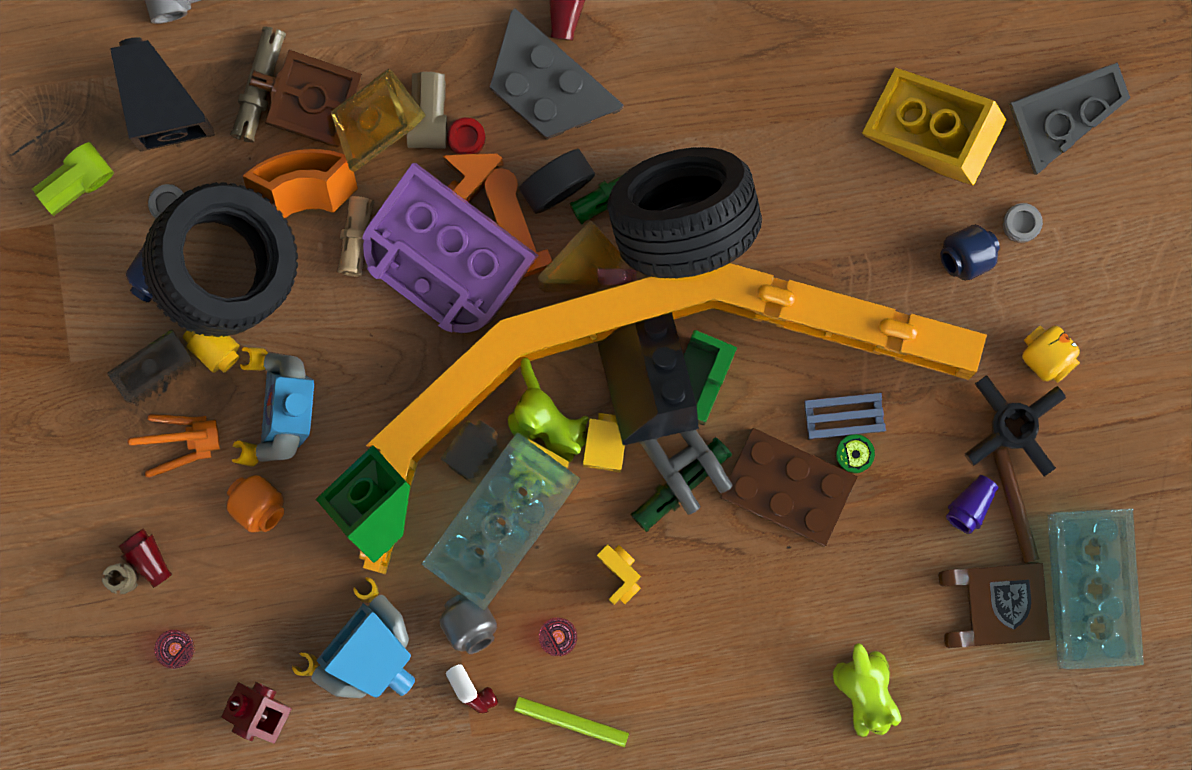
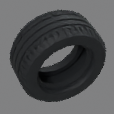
(684, 212)
(265, 234)

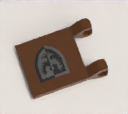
(1004, 605)

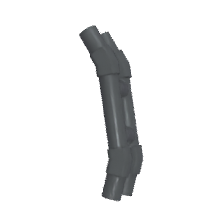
(670, 466)

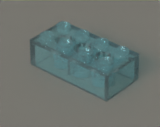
(476, 524)
(1113, 570)

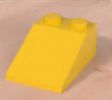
(936, 125)

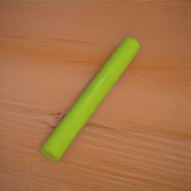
(571, 722)

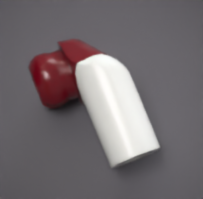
(467, 693)

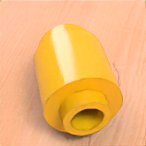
(213, 351)

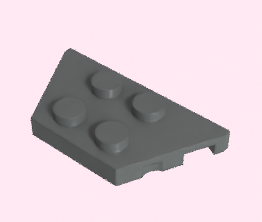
(546, 83)

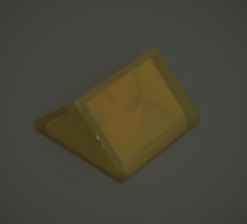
(375, 119)

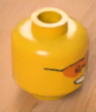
(1050, 353)

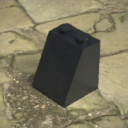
(154, 100)

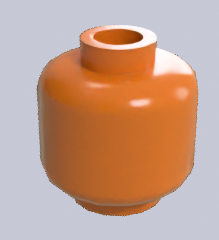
(255, 504)

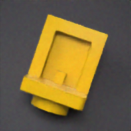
(620, 564)

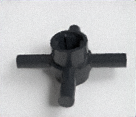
(1003, 437)

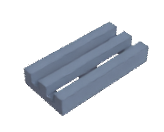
(877, 412)

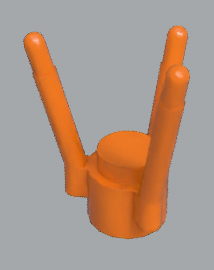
(200, 435)

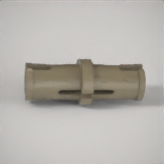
(115, 571)

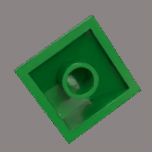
(369, 503)

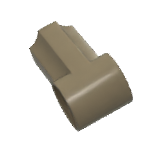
(429, 94)

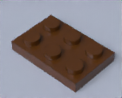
(789, 487)

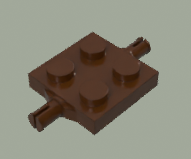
(306, 95)

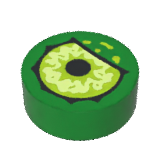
(855, 453)

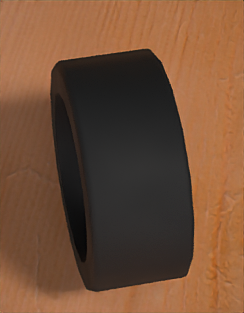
(557, 181)

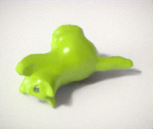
(539, 418)
(866, 684)

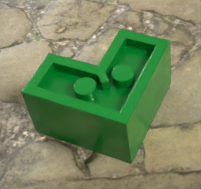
(707, 366)

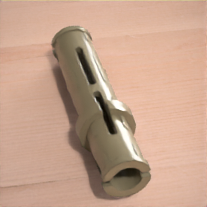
(254, 98)

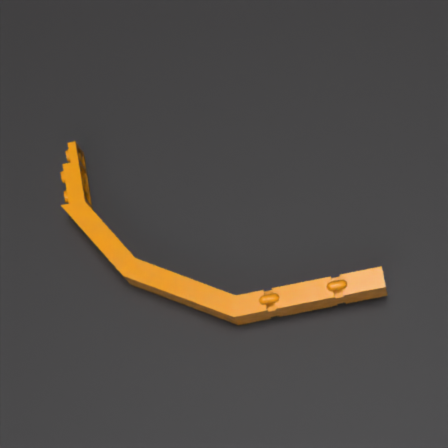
(599, 314)

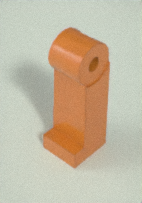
(502, 194)

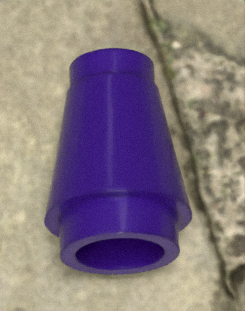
(971, 506)

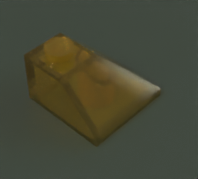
(579, 262)

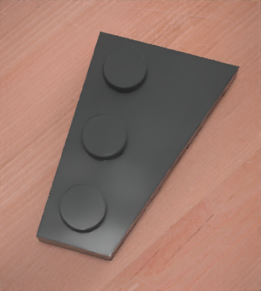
(1065, 112)

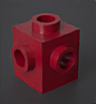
(256, 712)

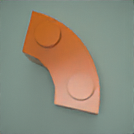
(303, 180)

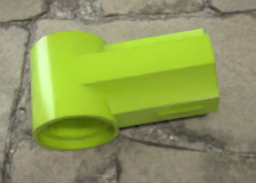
(82, 172)

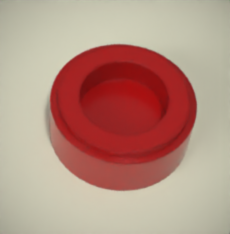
(466, 136)

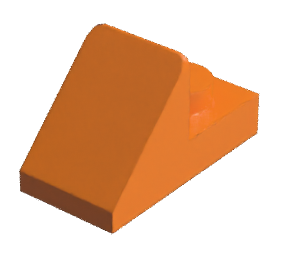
(473, 171)

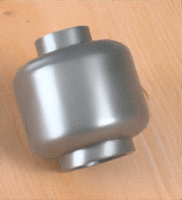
(467, 625)

